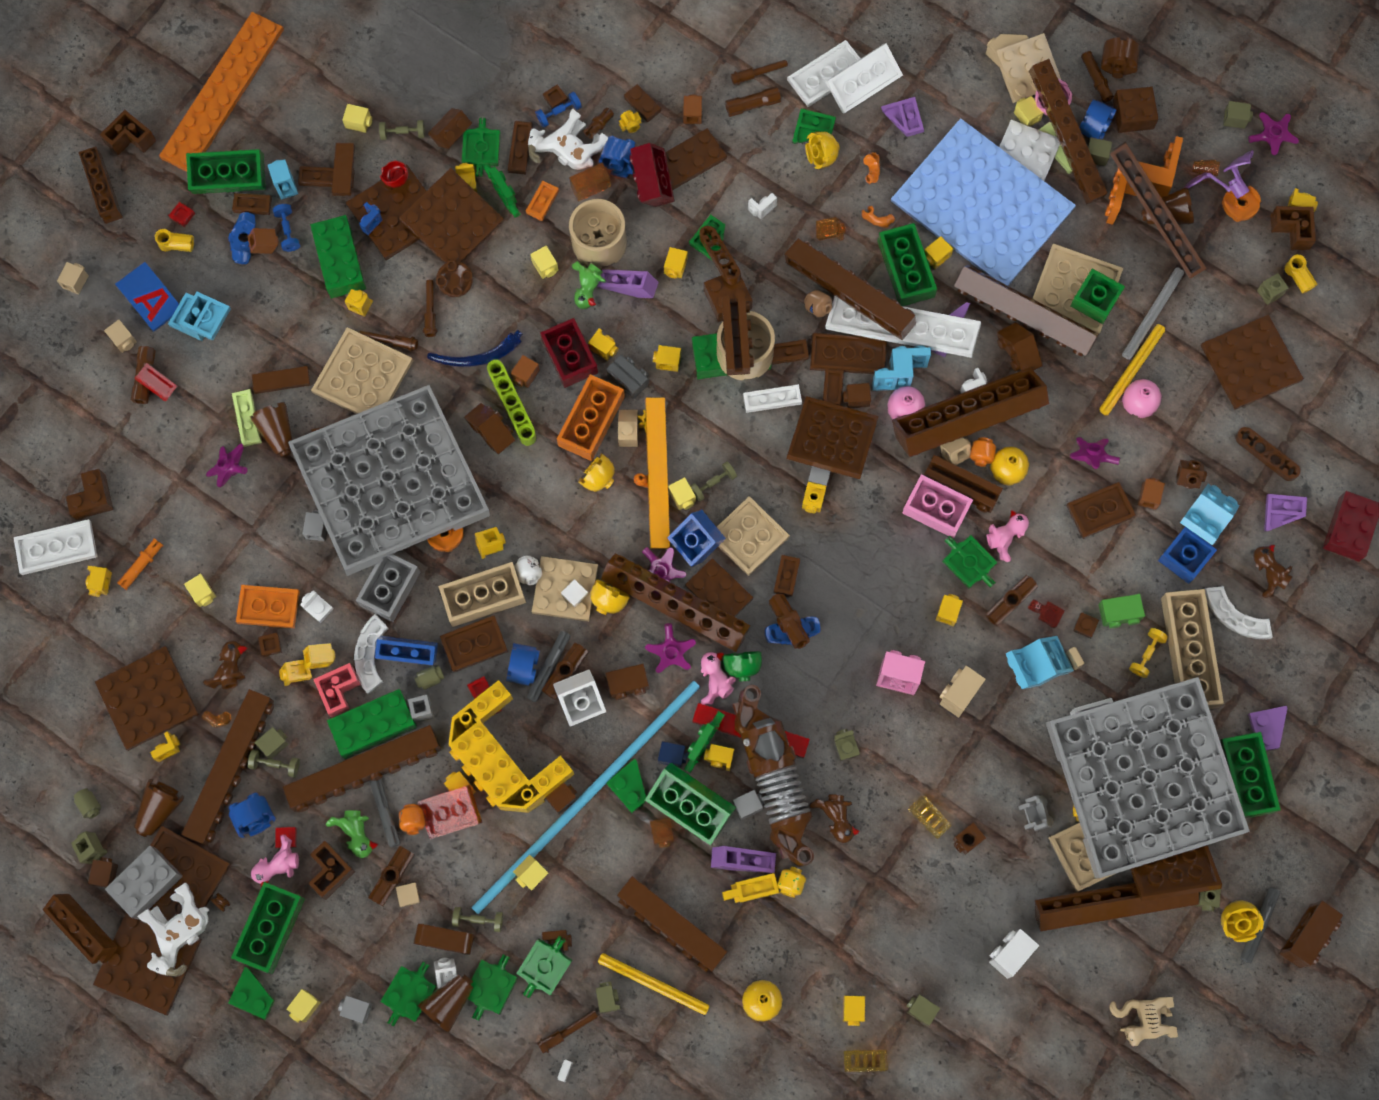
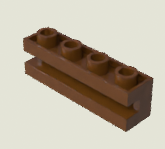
(100, 185)
(736, 335)
(964, 482)
(80, 928)

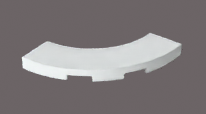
(1233, 619)
(365, 653)

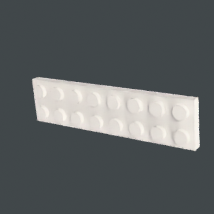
(932, 329)

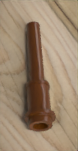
(745, 75)
(429, 317)
(397, 341)
(558, 1037)

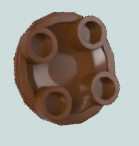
(454, 279)

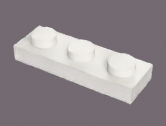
(772, 398)

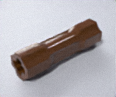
(765, 98)
(140, 393)

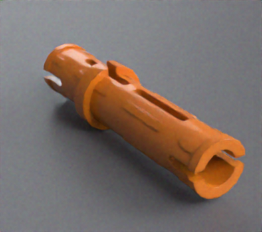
(141, 562)

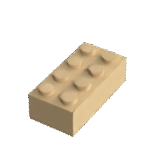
(482, 594)

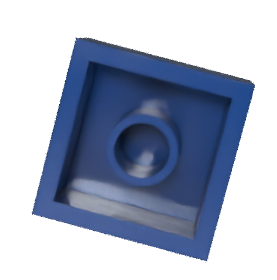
(696, 538)
(1187, 555)

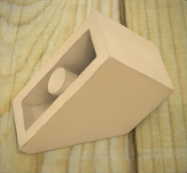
(1002, 41)
(628, 428)

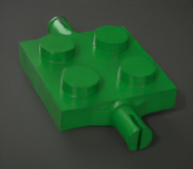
(481, 147)
(505, 192)
(969, 561)
(706, 734)
(544, 966)
(491, 987)
(407, 992)

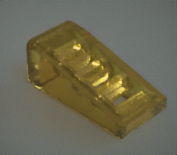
(934, 812)
(883, 1060)

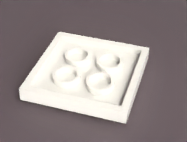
(1030, 147)

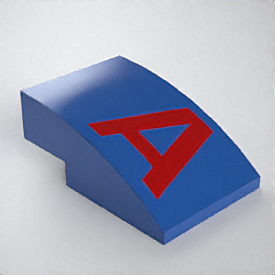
(148, 296)

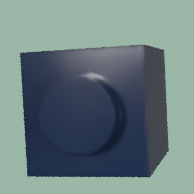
(673, 754)

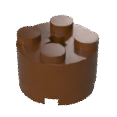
(1120, 57)

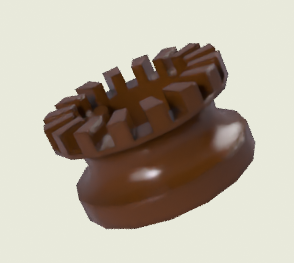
(220, 902)

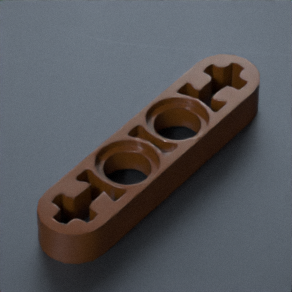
(723, 253)
(1265, 457)

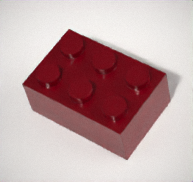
(651, 175)
(569, 352)
(1352, 526)

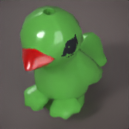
(589, 280)
(353, 826)

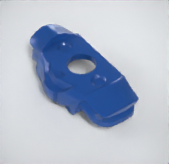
(241, 250)
(774, 634)

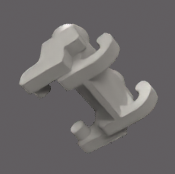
(1037, 813)

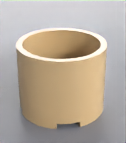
(598, 233)
(762, 342)

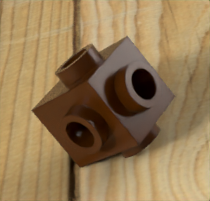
(1190, 474)

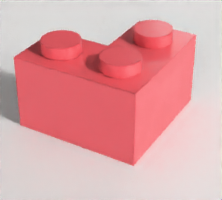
(333, 685)

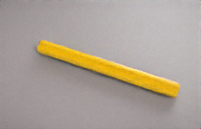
(1132, 369)
(653, 983)

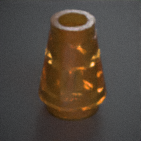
(1208, 166)

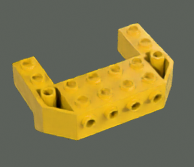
(491, 764)

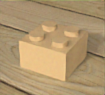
(964, 687)

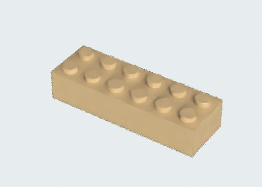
(1192, 642)

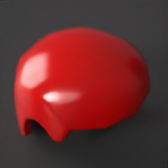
(394, 174)

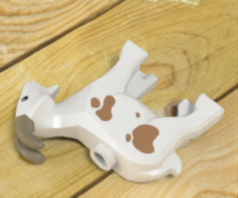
(566, 145)
(176, 932)

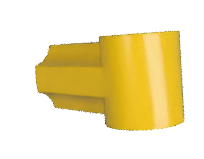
(175, 241)
(1301, 275)

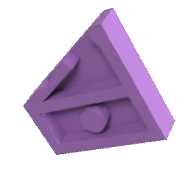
(905, 116)
(1283, 510)
(1270, 724)

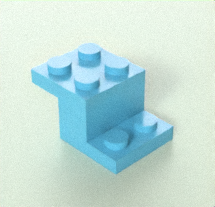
(199, 316)
(901, 368)
(1210, 513)
(1039, 662)

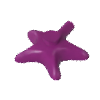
(1274, 132)
(1093, 453)
(227, 465)
(663, 566)
(671, 650)

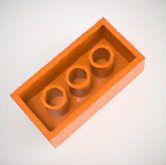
(590, 417)

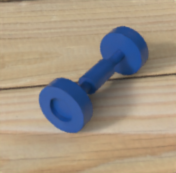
(574, 100)
(289, 244)

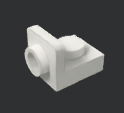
(764, 207)
(980, 380)
(316, 606)
(444, 971)

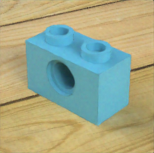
(282, 179)

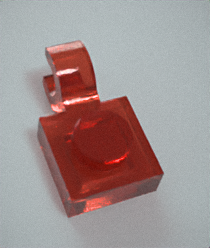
(1048, 613)

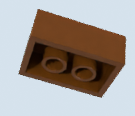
(1311, 934)

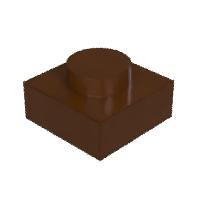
(555, 96)
(1086, 625)
(270, 644)

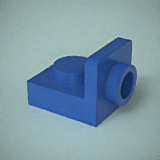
(370, 220)

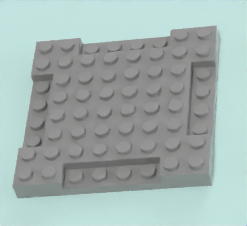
(388, 479)
(1147, 777)

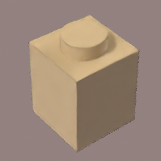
(73, 277)
(120, 336)

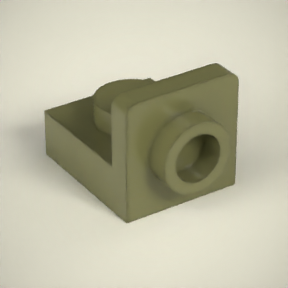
(846, 744)

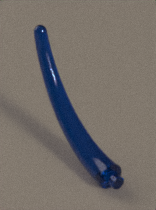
(495, 353)

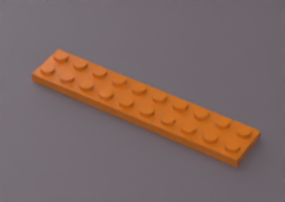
(222, 90)

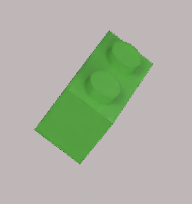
(1121, 610)

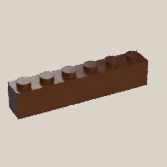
(672, 924)

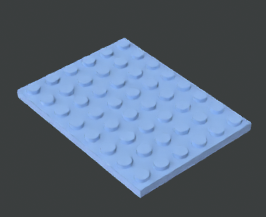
(983, 203)

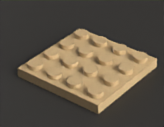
(1064, 276)
(361, 373)

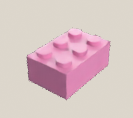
(937, 506)
(900, 672)

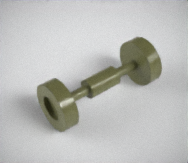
(401, 130)
(729, 471)
(254, 759)
(457, 917)

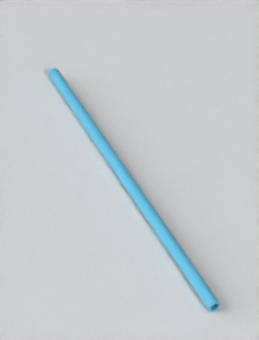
(550, 833)

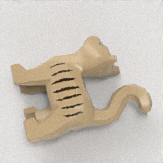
(1149, 1017)

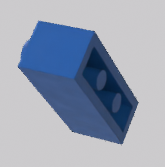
(406, 650)

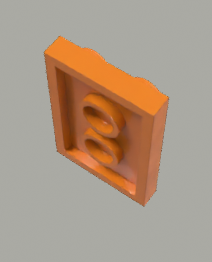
(267, 606)

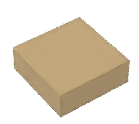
(1075, 658)
(408, 894)

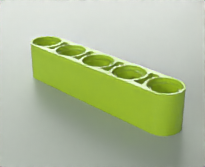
(512, 410)

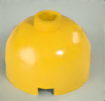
(821, 149)
(1009, 465)
(598, 474)
(608, 598)
(1241, 921)
(755, 1008)

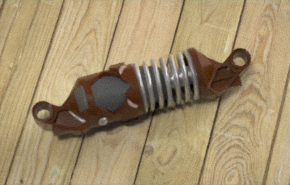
(773, 765)

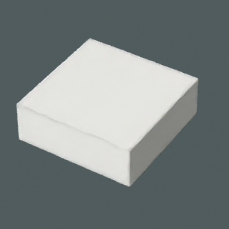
(574, 593)
(564, 1071)

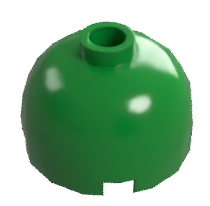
(743, 664)

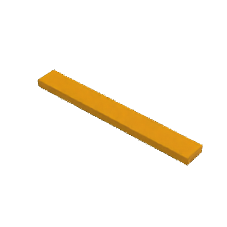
(657, 473)

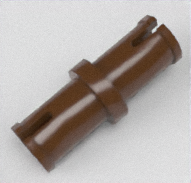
(598, 123)

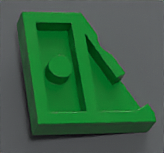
(812, 122)
(697, 244)
(628, 786)
(251, 995)

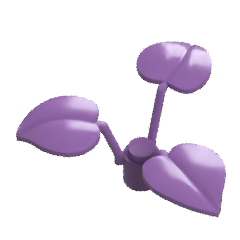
(1236, 185)

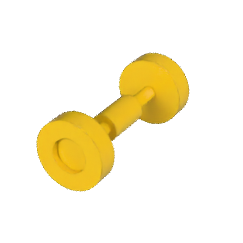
(1157, 636)

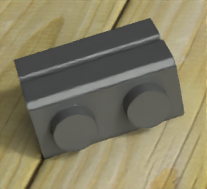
(628, 376)

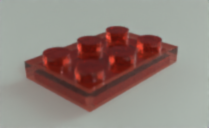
(450, 811)

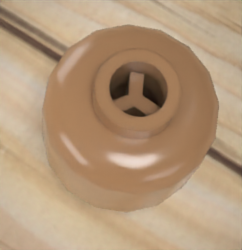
(818, 303)

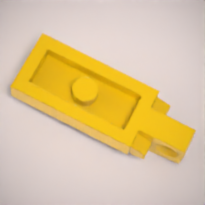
(752, 889)

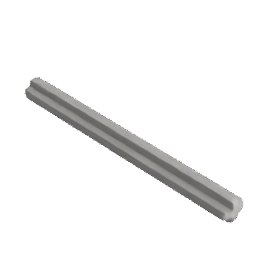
(1153, 313)

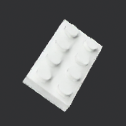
(864, 78)
(810, 80)
(55, 547)

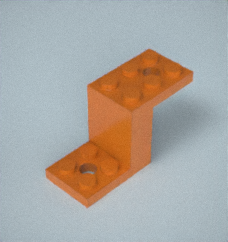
(1161, 178)

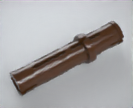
(1100, 82)

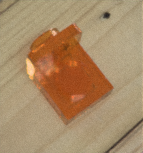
(830, 228)
(662, 832)

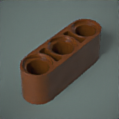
(443, 939)

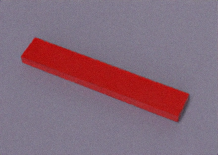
(706, 714)

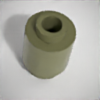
(429, 677)
(87, 803)

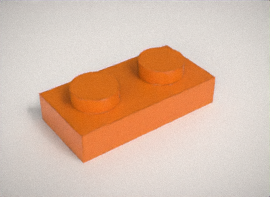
(542, 200)

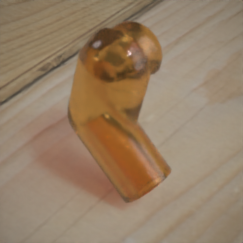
(217, 721)

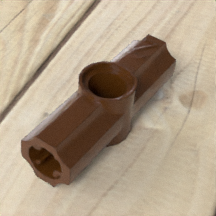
(1004, 608)
(789, 621)
(572, 660)
(384, 888)

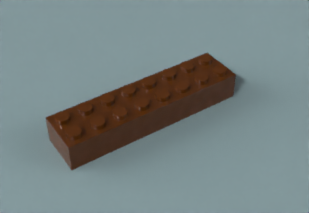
(970, 412)

